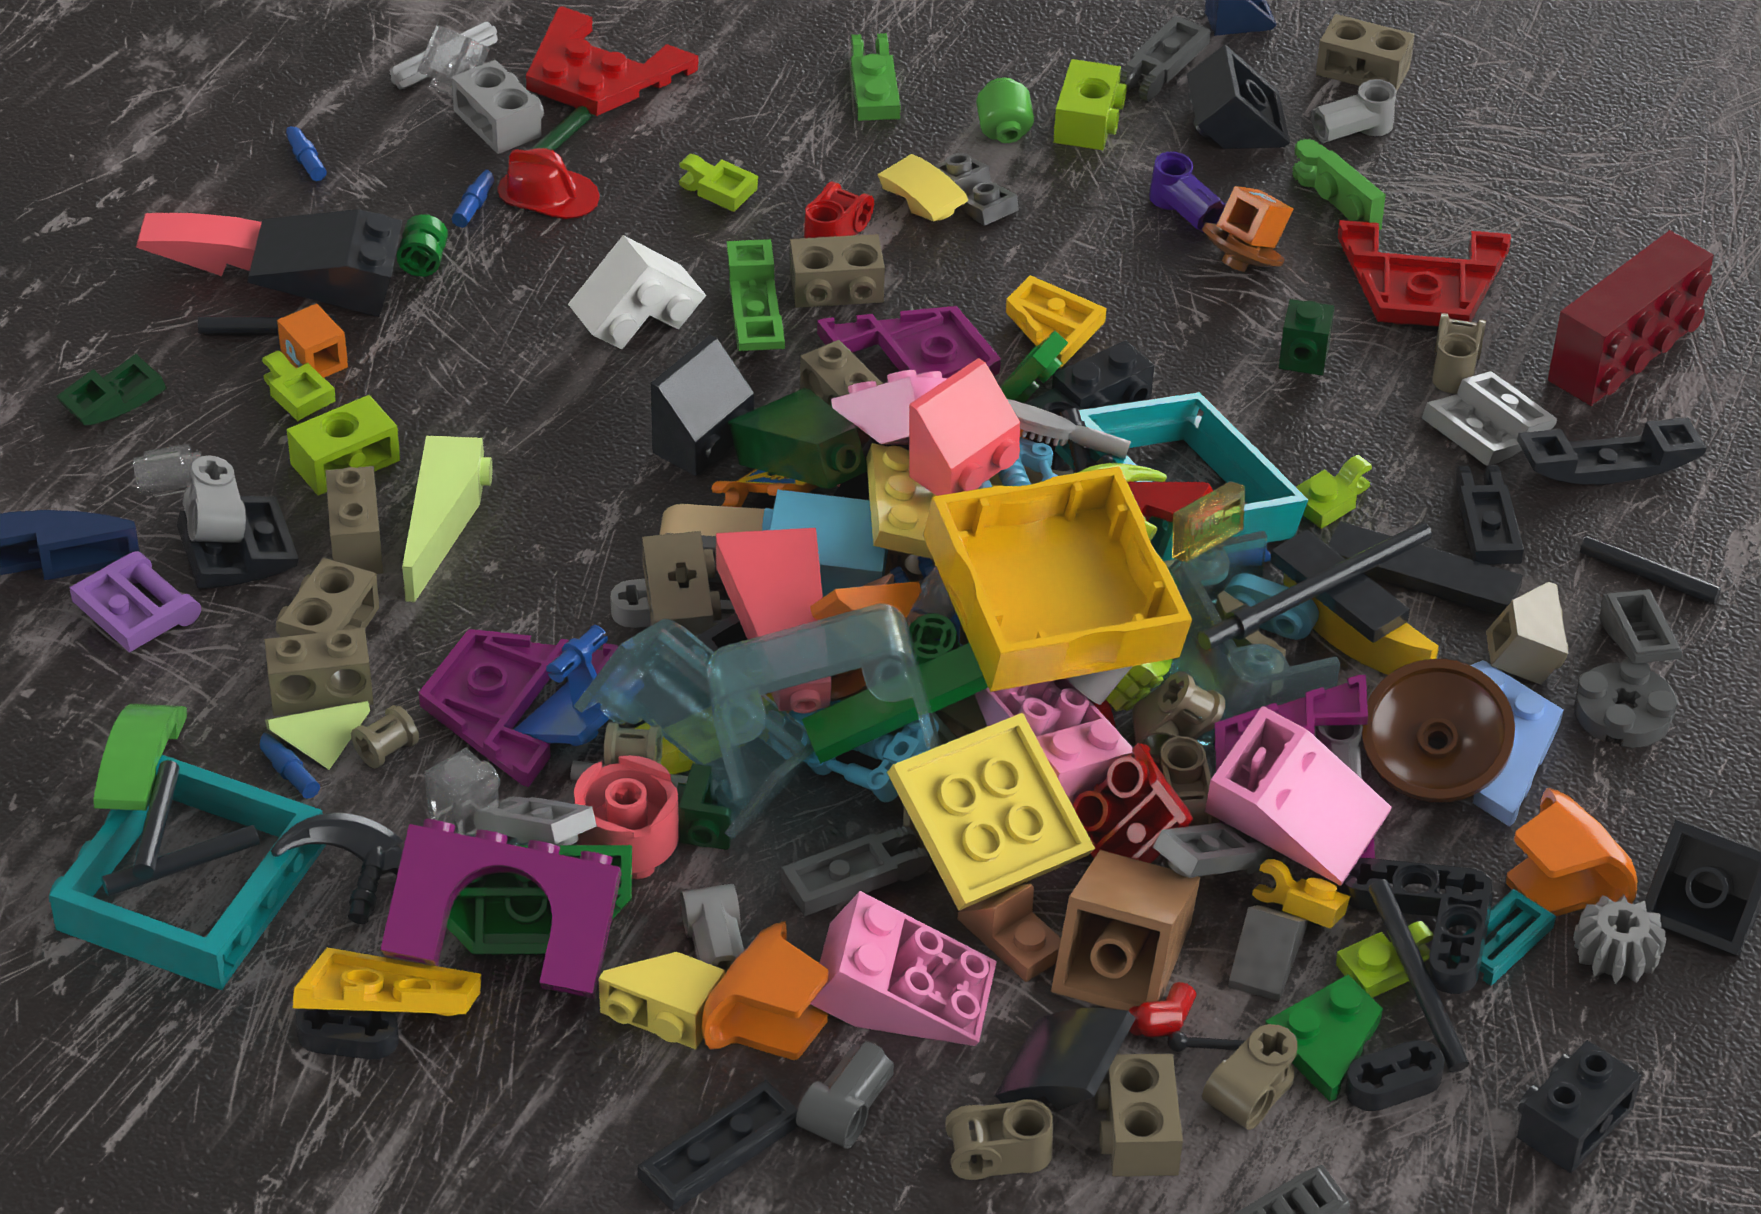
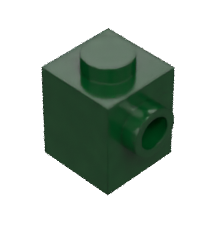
(1306, 337)

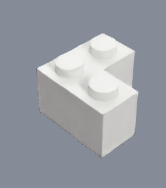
(630, 288)

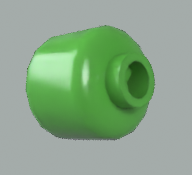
(1005, 110)

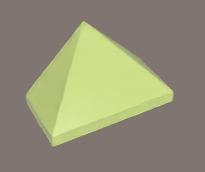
(320, 732)

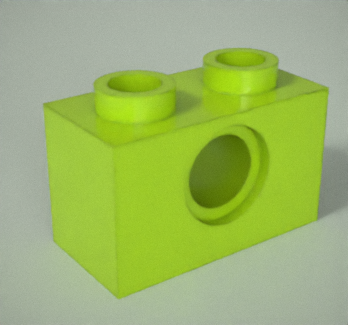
(1089, 105)
(341, 439)

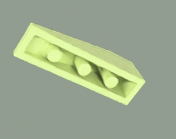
(444, 502)

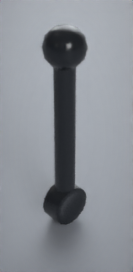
(1179, 1041)

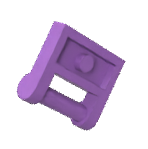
(125, 610)

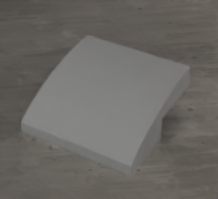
(1487, 417)

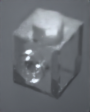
(448, 56)
(460, 788)

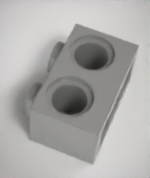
(497, 106)

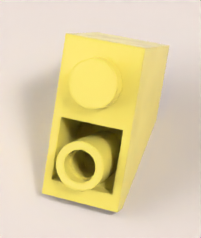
(660, 995)

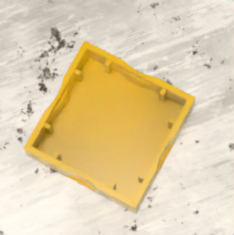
(1055, 578)

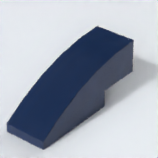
(63, 541)

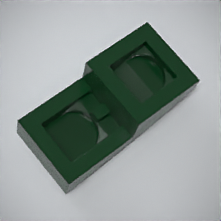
(122, 390)

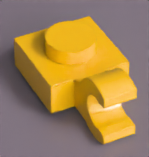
(1308, 899)

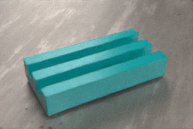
(1522, 944)

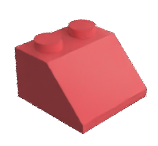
(962, 432)

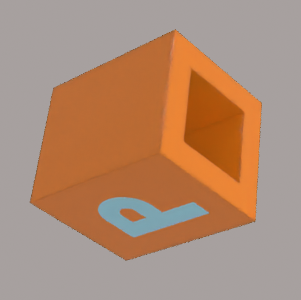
(1254, 217)
(313, 339)

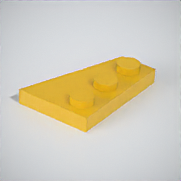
(384, 984)

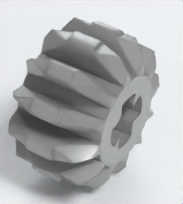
(1619, 938)

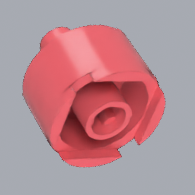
(633, 807)

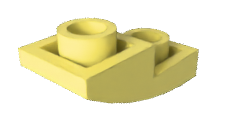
(924, 186)

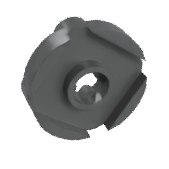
(1628, 682)

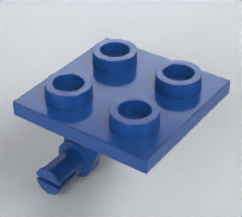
(557, 717)

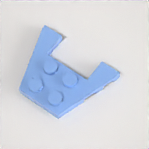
(1535, 729)

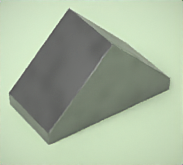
(1266, 951)

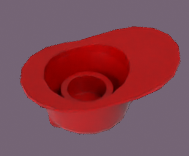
(544, 185)

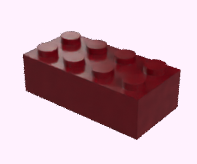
(1630, 317)

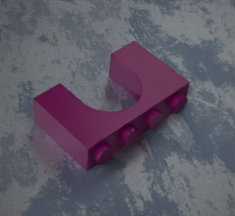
(442, 863)

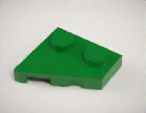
(1039, 364)
(1330, 1032)

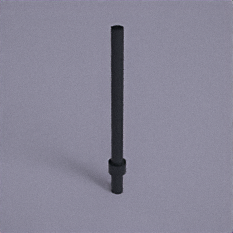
(1247, 620)

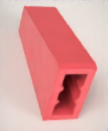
(771, 586)

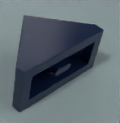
(1239, 16)

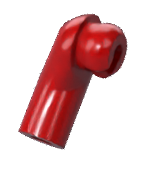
(1166, 1016)

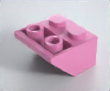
(884, 408)

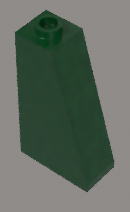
(799, 441)

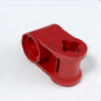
(837, 213)

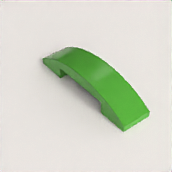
(754, 295)
(133, 753)

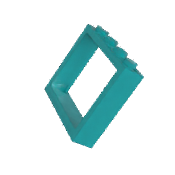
(1270, 497)
(165, 946)

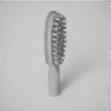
(1054, 426)

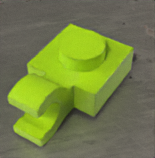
(720, 184)
(297, 389)
(1334, 496)
(1375, 961)

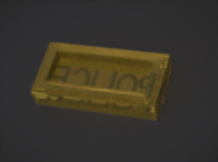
(1208, 521)

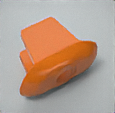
(1570, 859)
(767, 998)

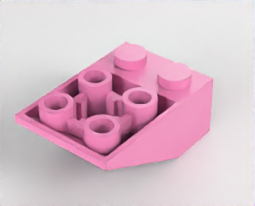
(1067, 726)
(1296, 797)
(902, 975)

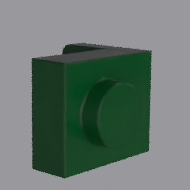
(698, 819)

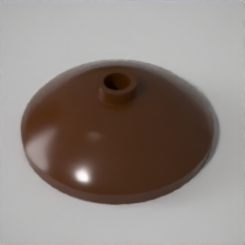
(1445, 703)

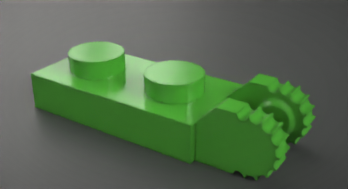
(874, 80)
(1338, 182)

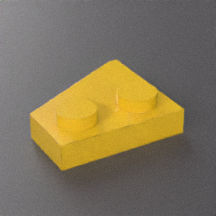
(1044, 308)

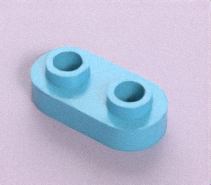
(1291, 624)

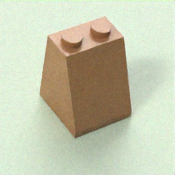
(1123, 932)

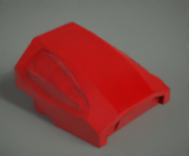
(1131, 808)

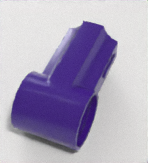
(1179, 190)

